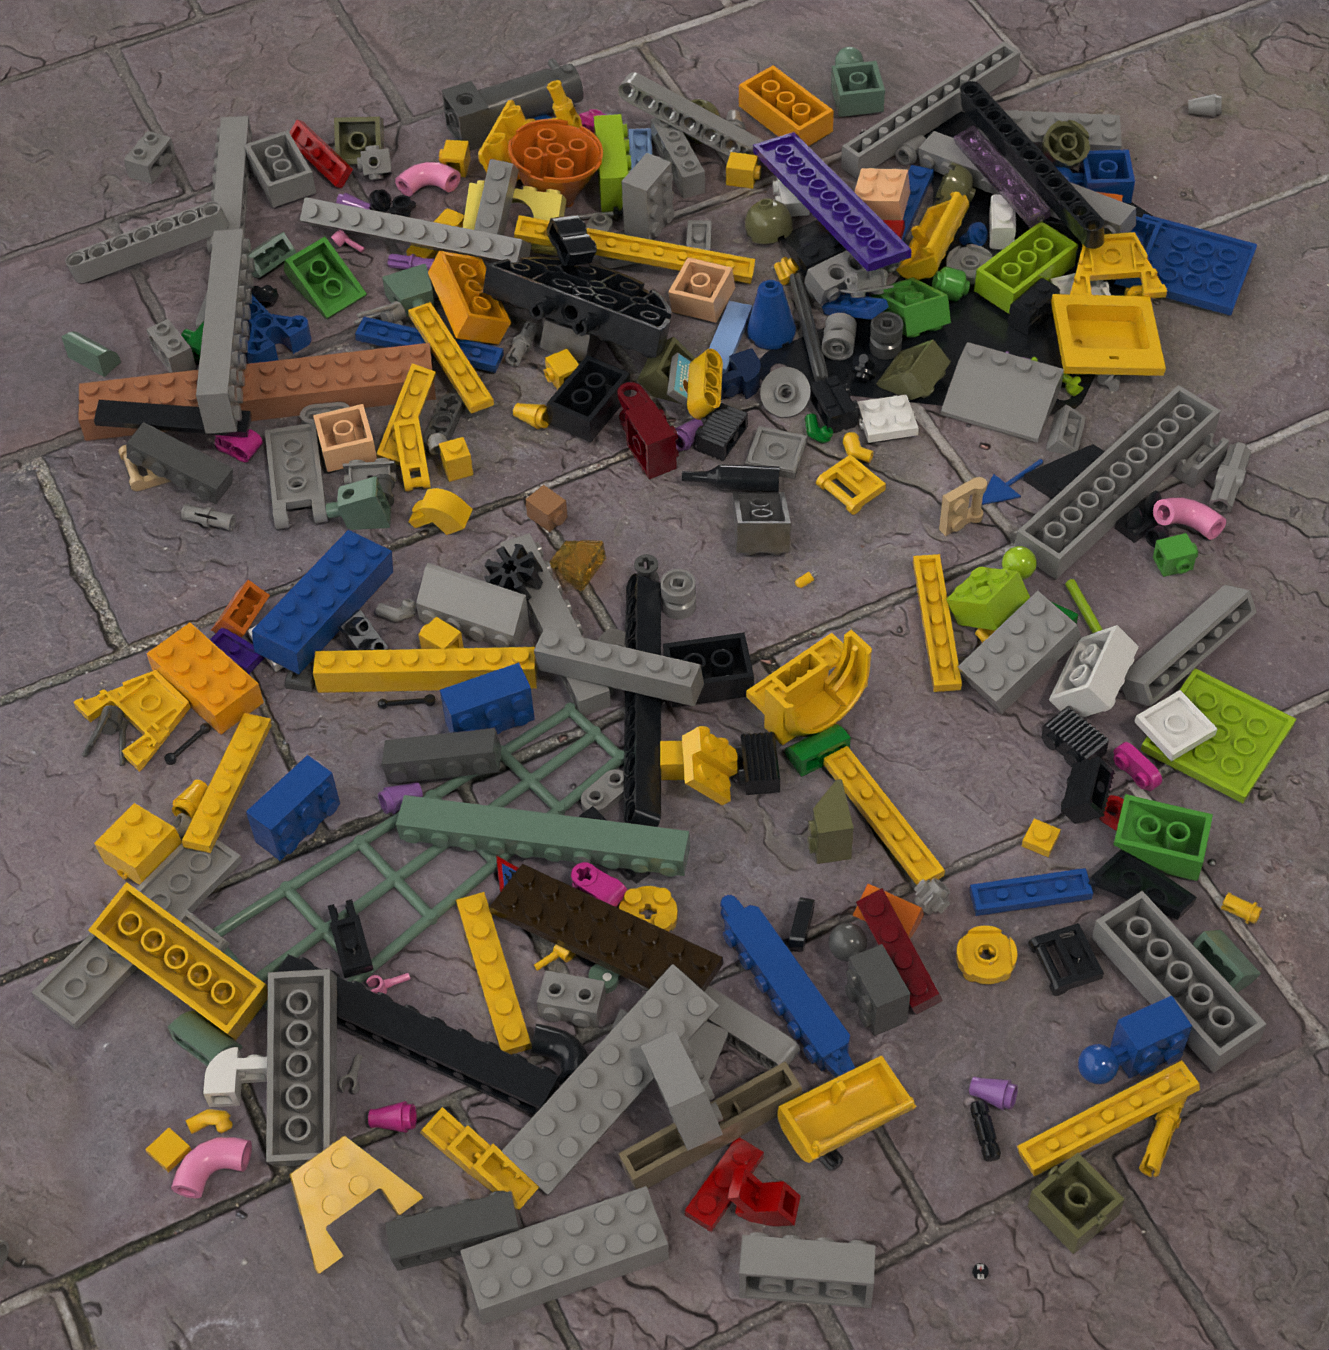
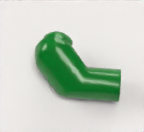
(819, 434)

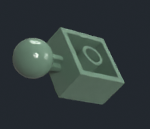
(856, 84)

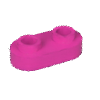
(1137, 766)

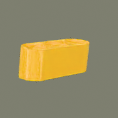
(704, 384)

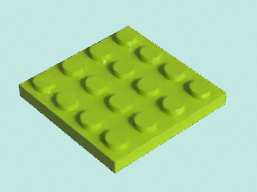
(1244, 740)

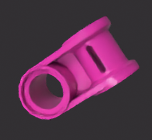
(239, 447)
(597, 883)

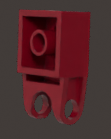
(647, 432)

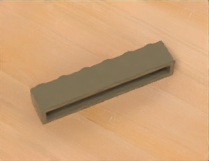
(742, 1112)

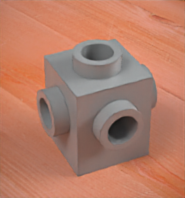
(383, 166)

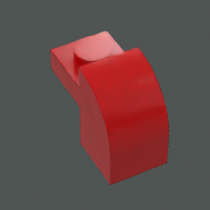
(763, 1201)

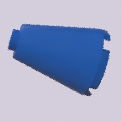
(771, 317)

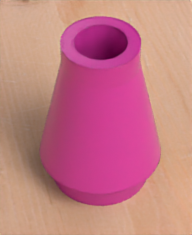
(394, 1117)

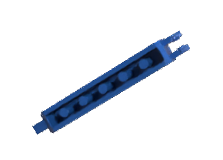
(787, 986)

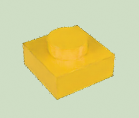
(1041, 837)

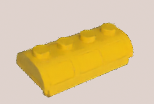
(933, 237)
(843, 1109)

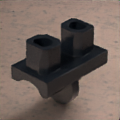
(361, 633)

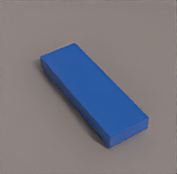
(856, 307)

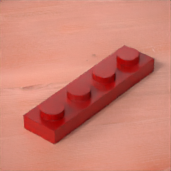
(320, 154)

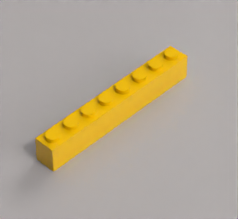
(414, 668)

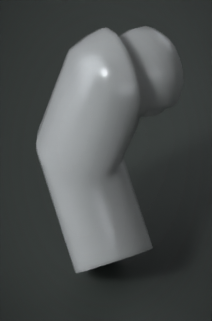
(397, 614)

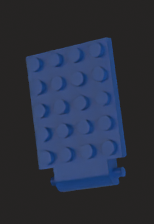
(1194, 263)

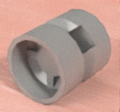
(839, 336)
(678, 594)

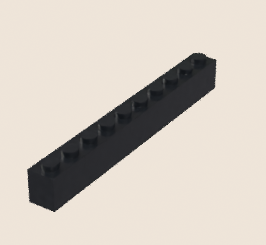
(437, 1045)

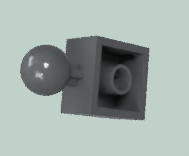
(870, 979)

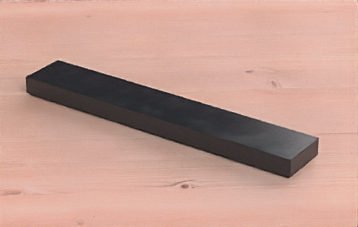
(160, 416)

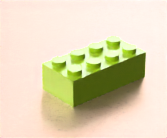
(615, 161)
(1032, 256)

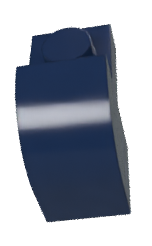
(743, 375)

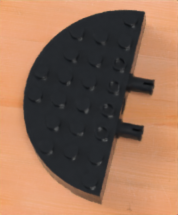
(586, 298)

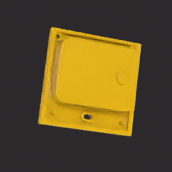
(1107, 335)

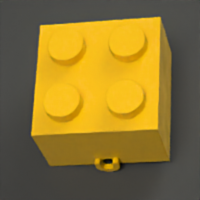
(137, 843)

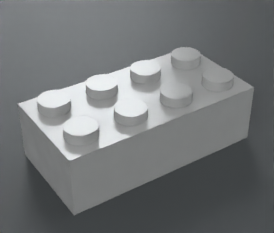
(1019, 652)
(807, 1270)

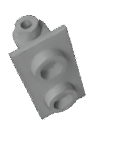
(859, 284)
(361, 470)

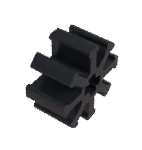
(515, 571)

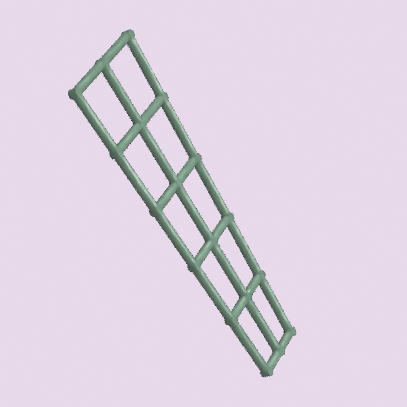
(396, 878)

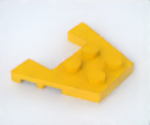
(1117, 258)
(148, 705)
(335, 1184)

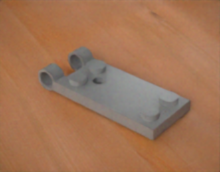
(291, 462)

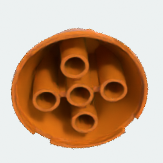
(555, 156)

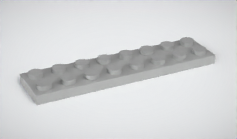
(95, 969)
(606, 1081)

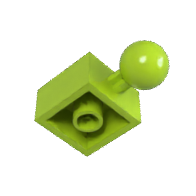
(993, 594)

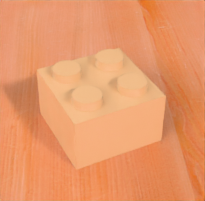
(884, 191)
(702, 289)
(344, 437)

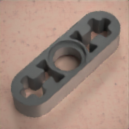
(442, 414)

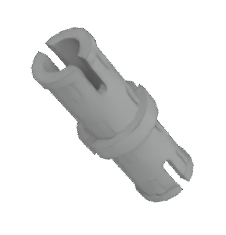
(521, 344)
(223, 520)

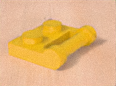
(855, 478)

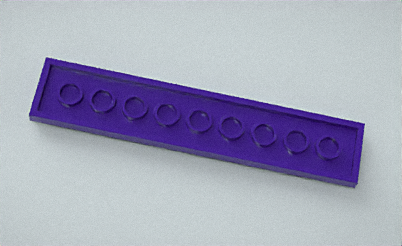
(832, 202)

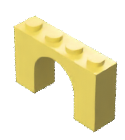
(543, 205)

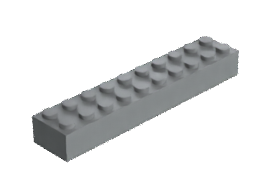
(225, 332)
(1117, 481)

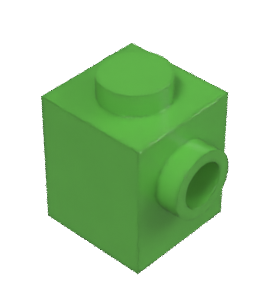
(1175, 554)

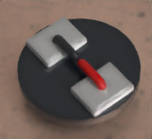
(980, 1271)

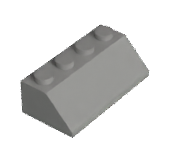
(473, 607)

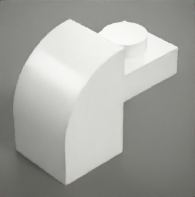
(228, 1072)

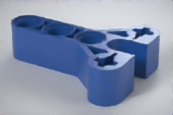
(273, 329)

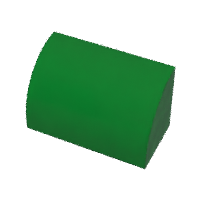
(810, 752)

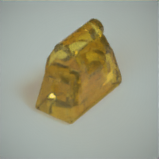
(581, 564)

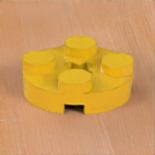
(654, 899)
(981, 970)

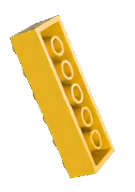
(181, 960)

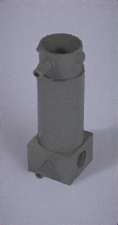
(473, 112)

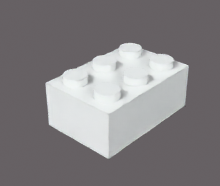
(1095, 672)

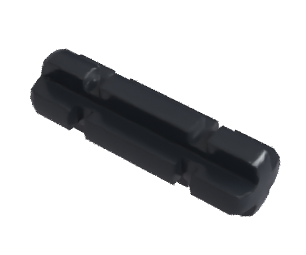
(985, 1130)

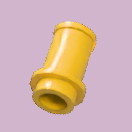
(1241, 908)

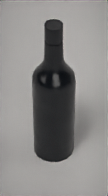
(738, 477)

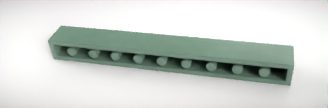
(544, 835)

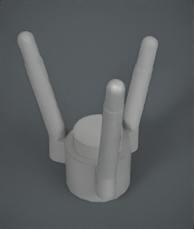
(390, 313)

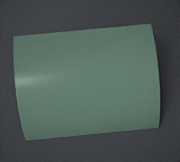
(271, 254)
(90, 353)
(1226, 959)
(200, 1036)

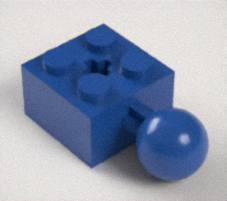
(1105, 173)
(1139, 1043)

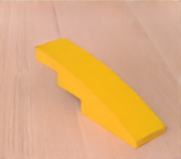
(477, 1157)

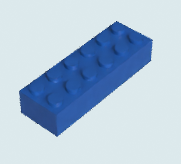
(322, 601)

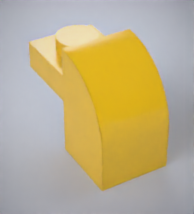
(442, 509)

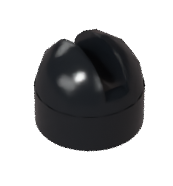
(1156, 533)

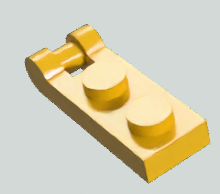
(411, 453)

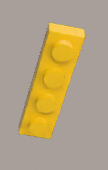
(408, 406)

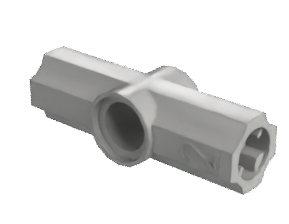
(1230, 478)

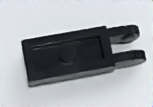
(350, 942)

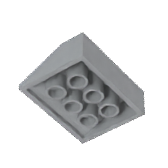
(1002, 392)

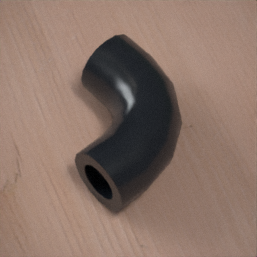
(560, 1047)

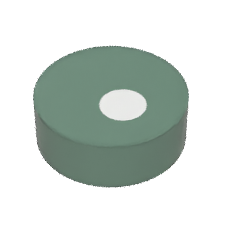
(600, 973)

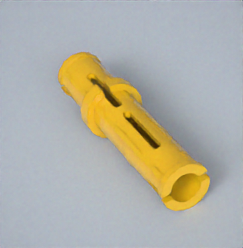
(1166, 1123)

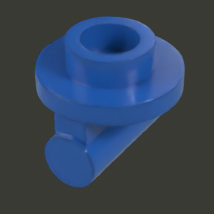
(976, 234)

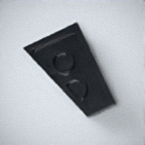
(1056, 475)
(1129, 875)

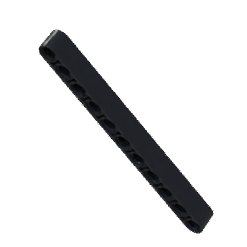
(1033, 165)
(642, 712)

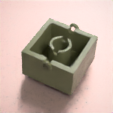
(1075, 1202)

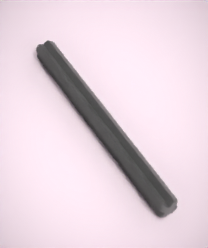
(808, 327)

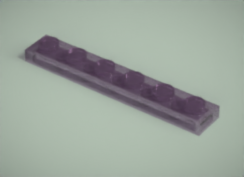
(1002, 176)

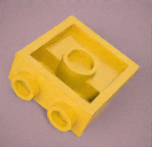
(709, 764)

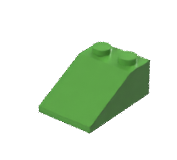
(323, 278)
(917, 305)
(1164, 835)

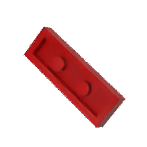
(712, 1198)

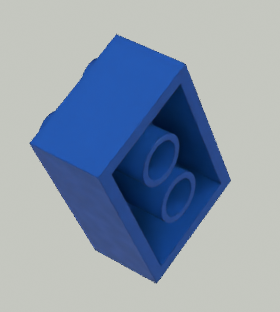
(489, 701)
(293, 808)

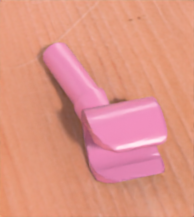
(340, 238)
(375, 980)

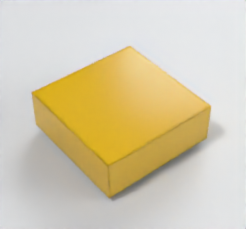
(168, 1149)

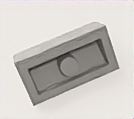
(1066, 431)

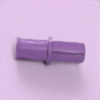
(405, 262)

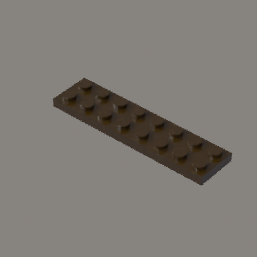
(600, 930)

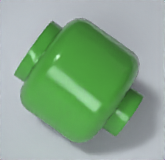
(951, 282)

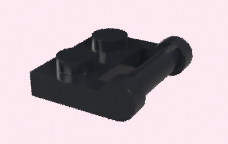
(1075, 955)

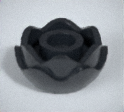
(265, 295)

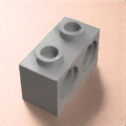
(171, 347)

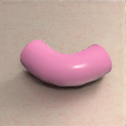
(427, 175)
(1191, 514)
(206, 1159)

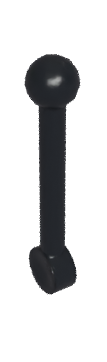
(429, 700)
(170, 758)

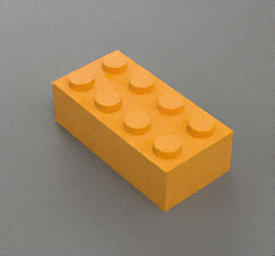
(785, 106)
(459, 287)
(206, 678)

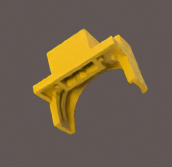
(802, 697)

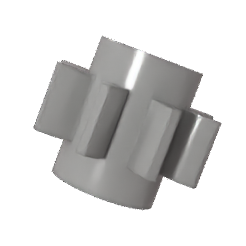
(932, 896)

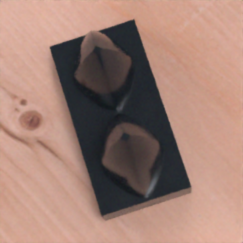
(1139, 519)

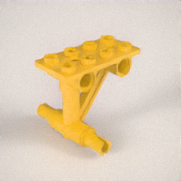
(512, 118)

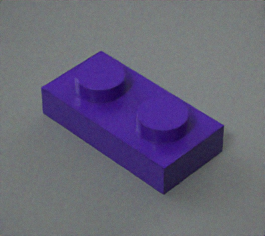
(237, 649)

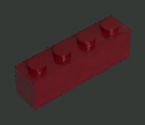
(891, 934)

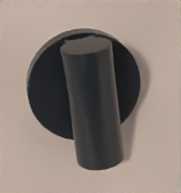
(864, 369)

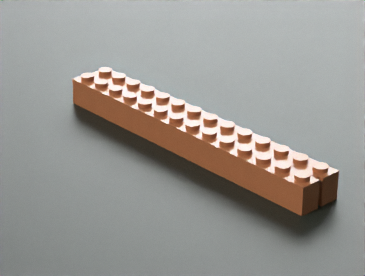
(271, 387)

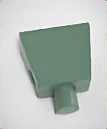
(409, 287)
(361, 505)

